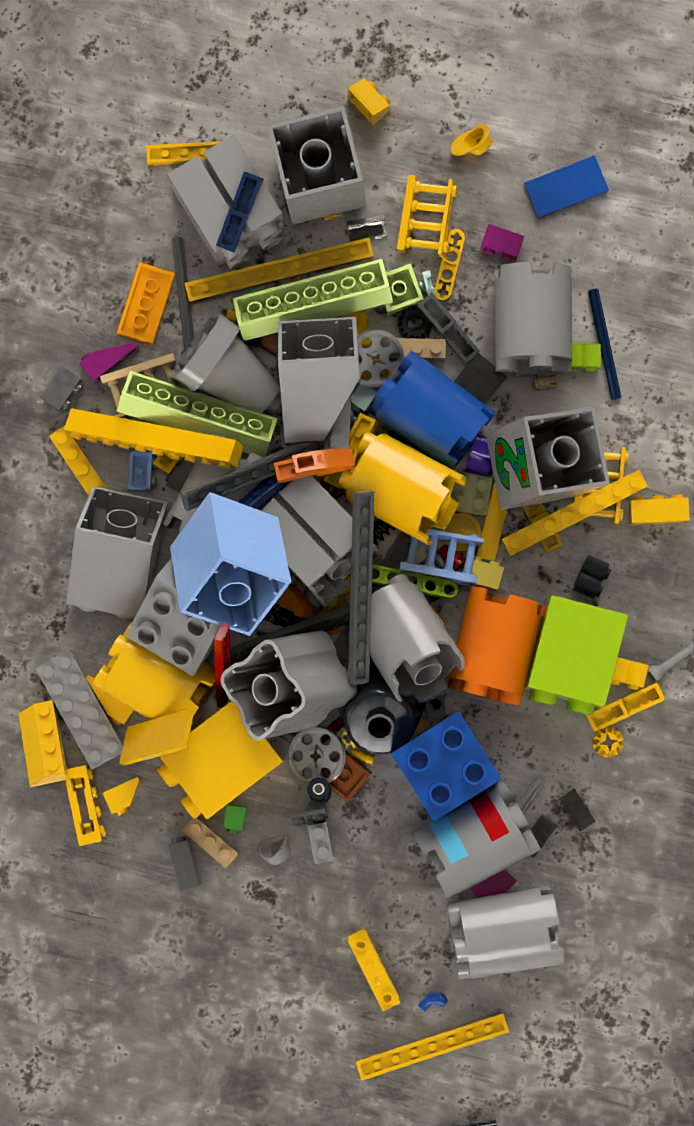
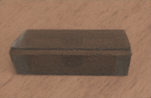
(369, 227)
(576, 810)

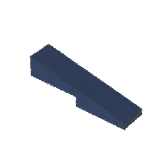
(239, 211)

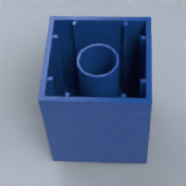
(445, 765)

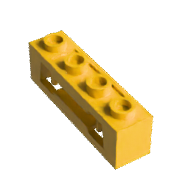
(94, 811)

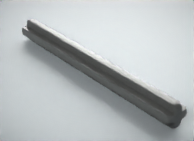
(181, 279)

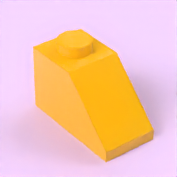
(122, 796)

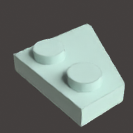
(426, 284)

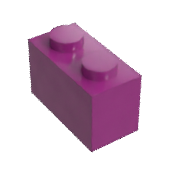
(502, 243)

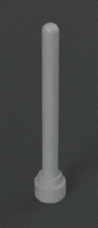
(657, 671)

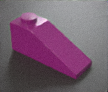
(105, 360)

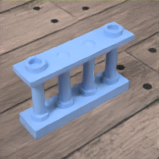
(465, 578)

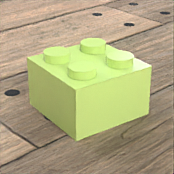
(403, 289)

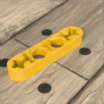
(450, 265)

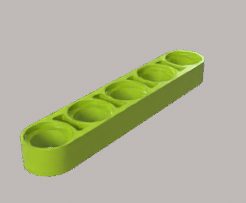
(420, 582)

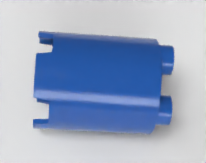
(430, 411)

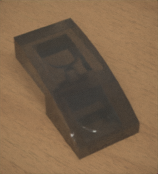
(542, 830)

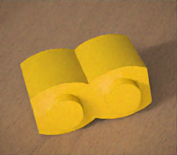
(629, 673)

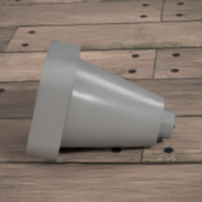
(227, 368)

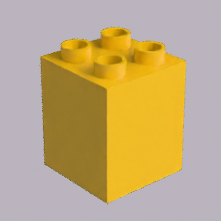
(218, 763)

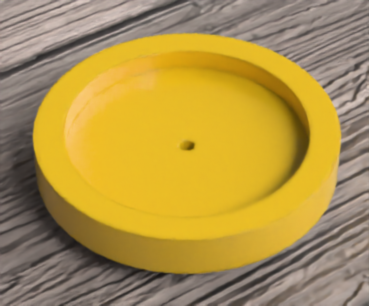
(463, 523)

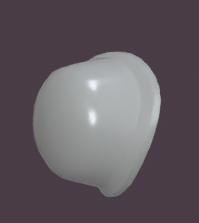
(275, 849)

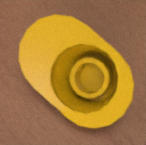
(473, 141)

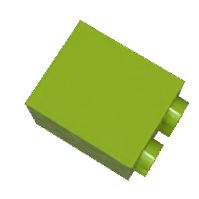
(575, 654)

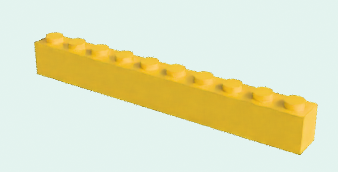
(154, 438)

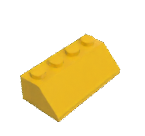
(43, 744)

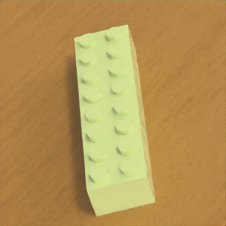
(313, 298)
(195, 412)

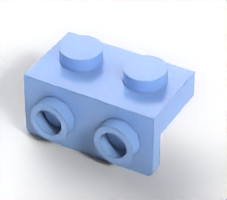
(141, 471)

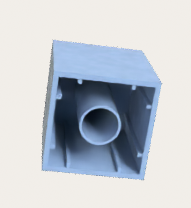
(229, 564)

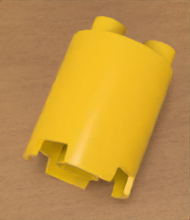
(407, 485)
(152, 683)

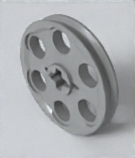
(383, 354)
(319, 747)

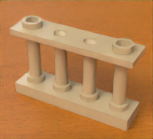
(147, 368)

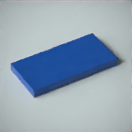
(566, 186)

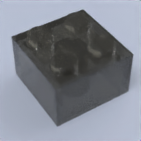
(481, 378)

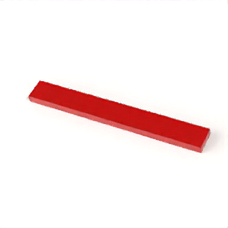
(222, 661)

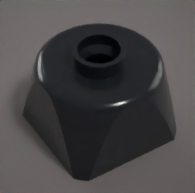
(377, 719)

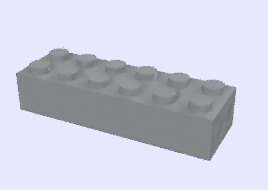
(81, 709)

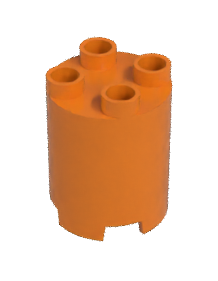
(497, 645)

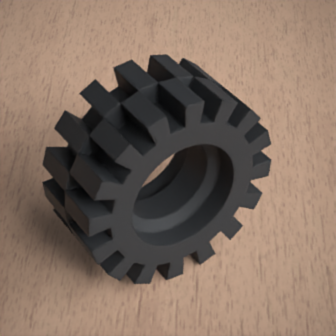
(403, 324)

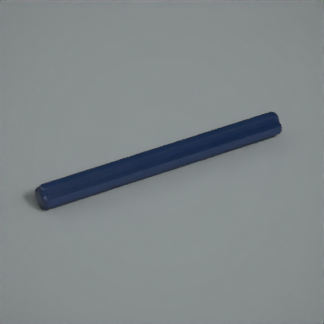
(603, 339)

